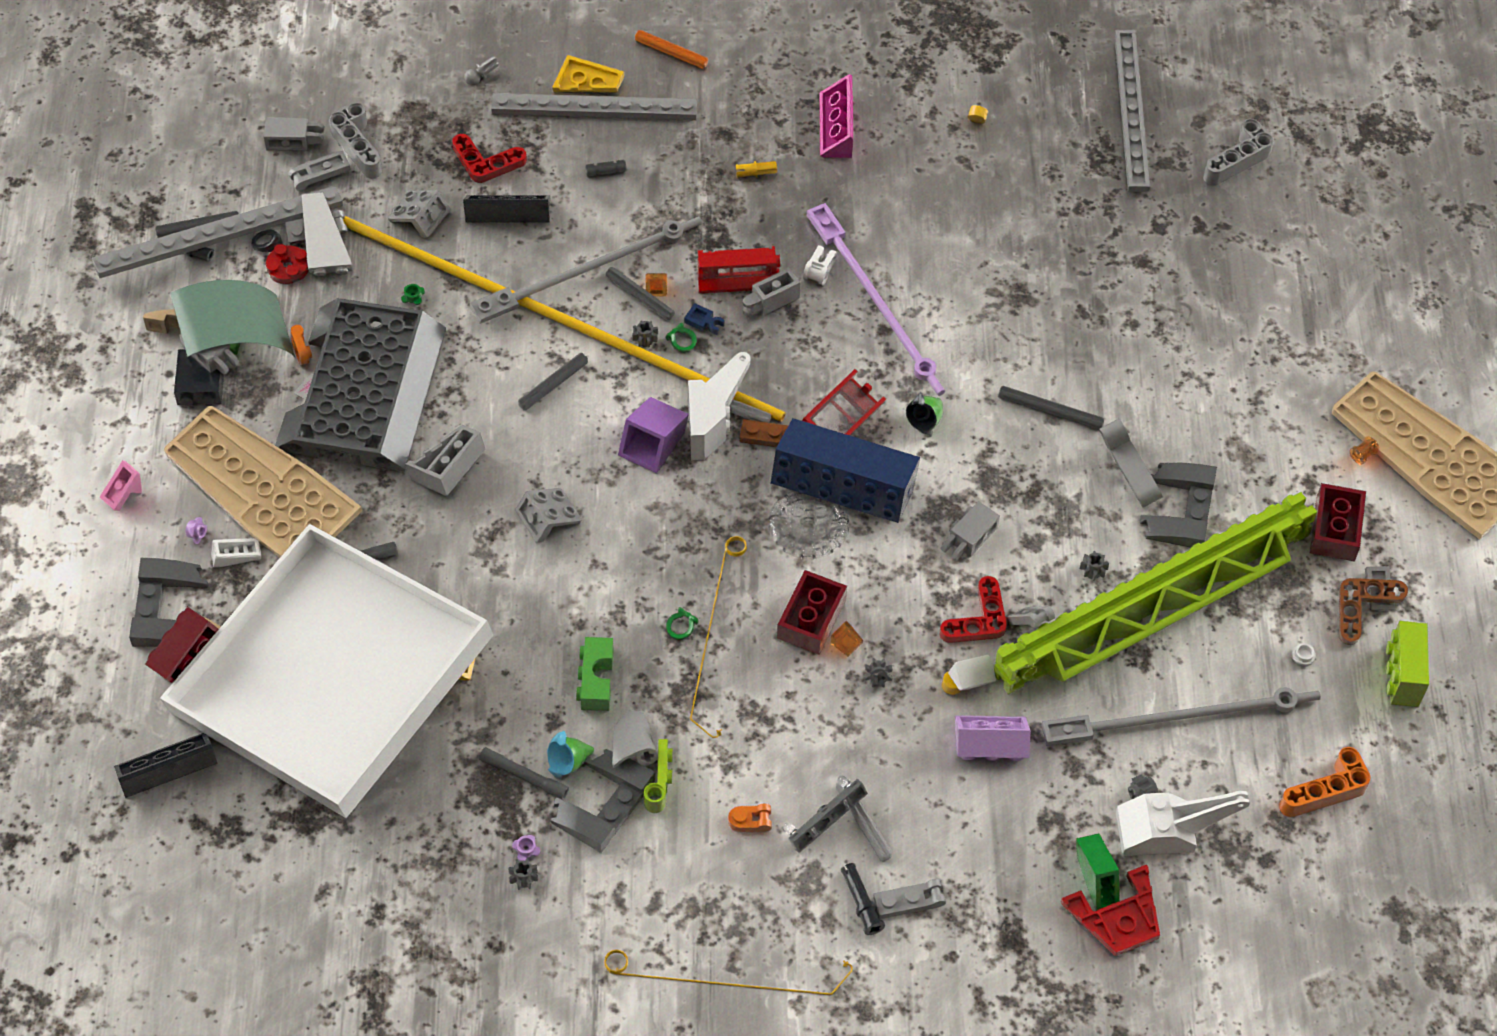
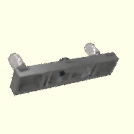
(826, 814)

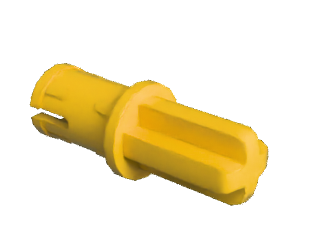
(756, 169)

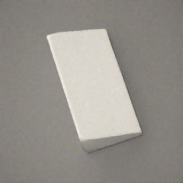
(973, 672)

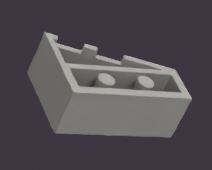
(448, 461)

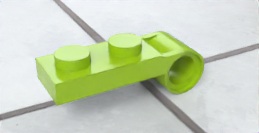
(664, 777)

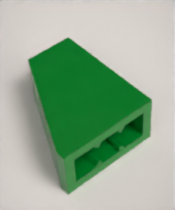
(1098, 870)

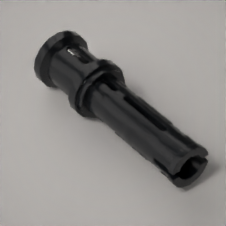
(865, 908)

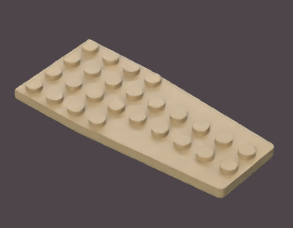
(1426, 450)
(258, 482)

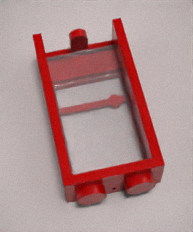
(735, 269)
(845, 407)

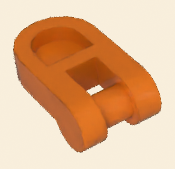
(302, 352)
(741, 818)

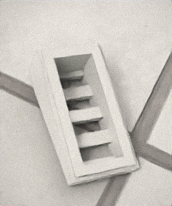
(227, 558)

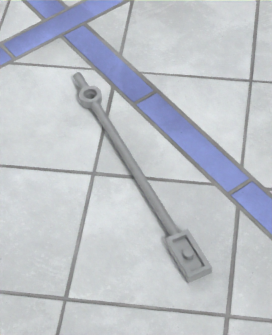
(506, 301)
(1081, 729)

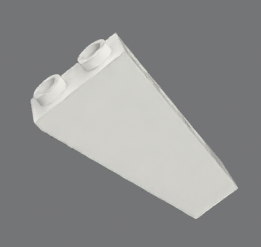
(323, 241)

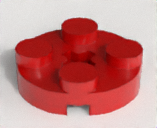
(284, 254)

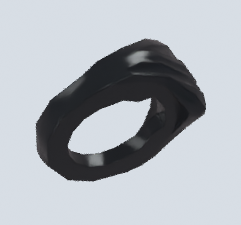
(268, 246)

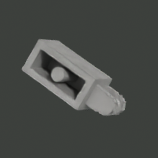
(291, 133)
(772, 293)
(215, 357)
(971, 531)

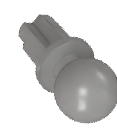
(473, 76)

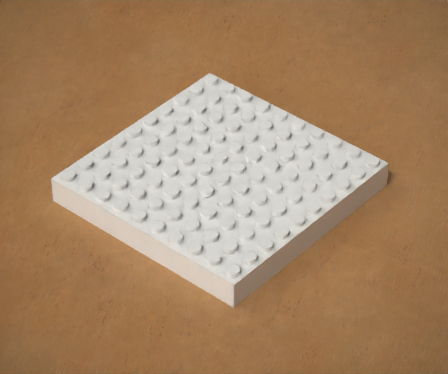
(327, 669)

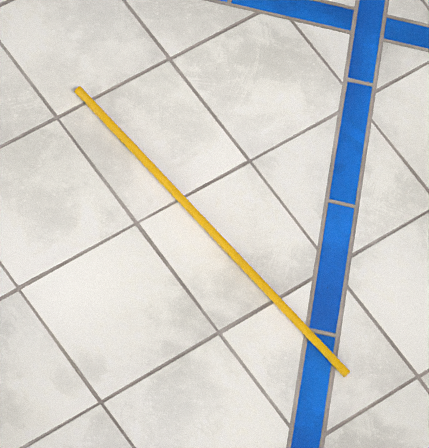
(551, 313)

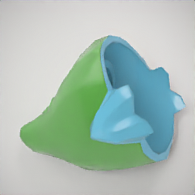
(566, 754)

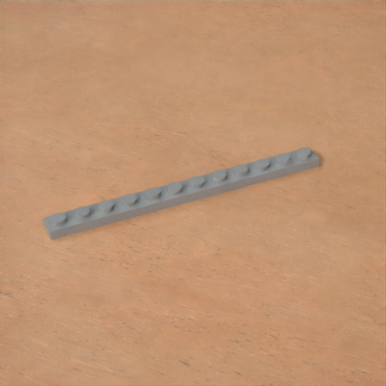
(207, 234)

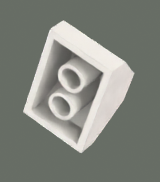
(710, 406)
(1168, 823)

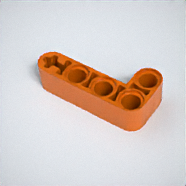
(1298, 800)

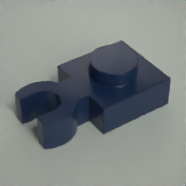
(702, 318)

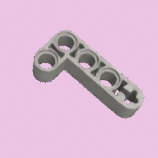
(345, 129)
(1254, 148)
(1130, 463)

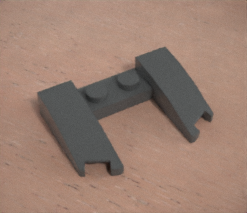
(1192, 528)
(153, 576)
(600, 829)

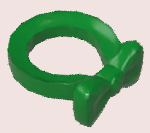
(680, 328)
(681, 613)

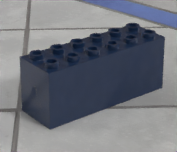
(845, 470)

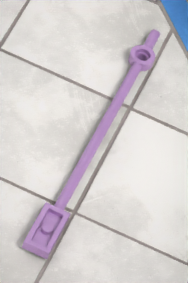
(832, 231)

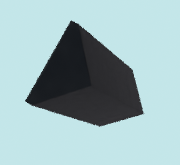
(507, 208)
(165, 765)

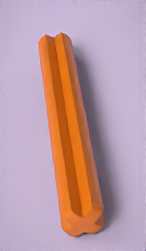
(671, 49)

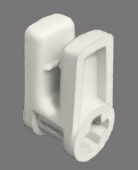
(819, 270)

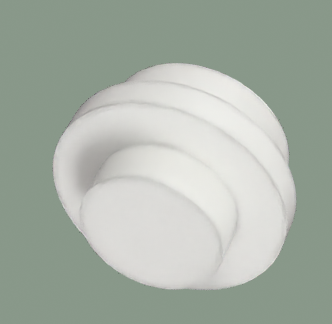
(1303, 654)

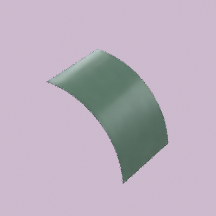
(229, 314)

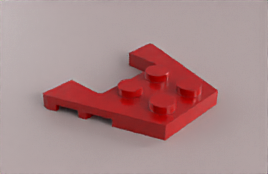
(1124, 923)

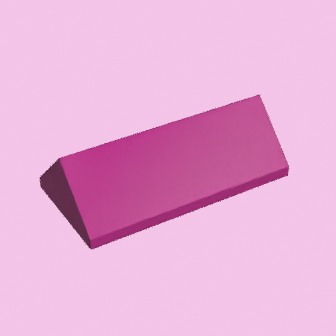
(837, 119)

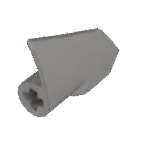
(633, 738)

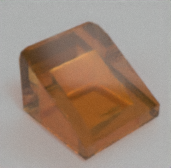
(656, 284)
(846, 639)

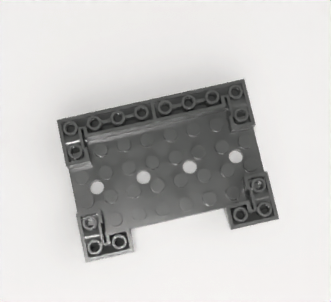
(389, 385)

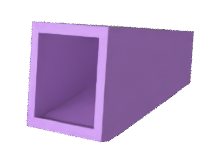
(652, 434)

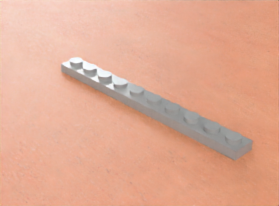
(594, 106)
(1132, 111)

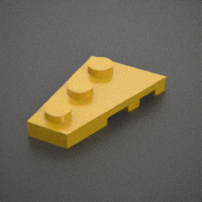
(586, 76)

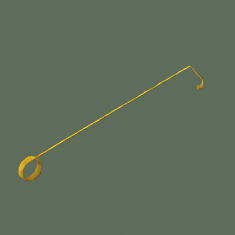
(736, 554)
(624, 968)

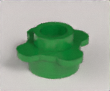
(413, 289)

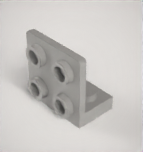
(421, 208)
(545, 509)

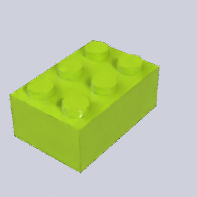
(1408, 663)

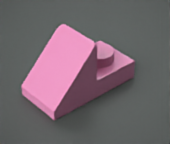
(120, 486)

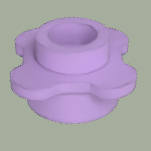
(196, 530)
(522, 842)

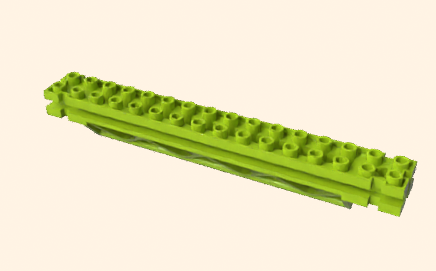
(1160, 589)

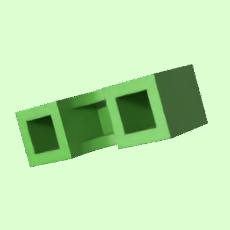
(595, 691)

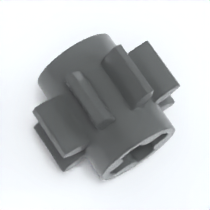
(645, 333)
(1094, 565)
(875, 667)
(1142, 785)
(529, 874)

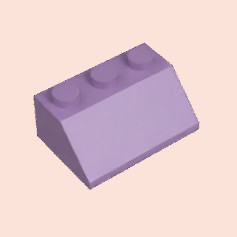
(992, 737)

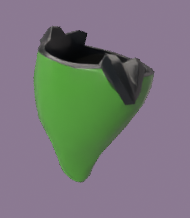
(924, 413)

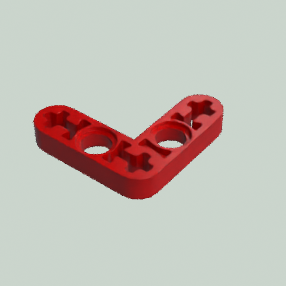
(481, 164)
(983, 622)

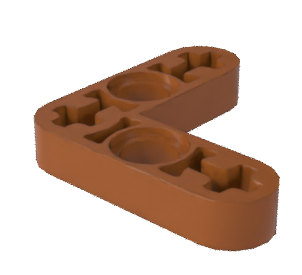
(1361, 595)

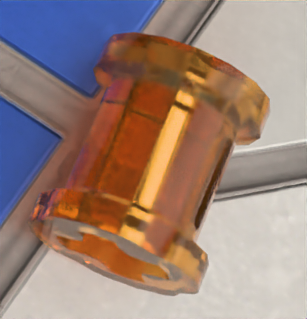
(1363, 451)

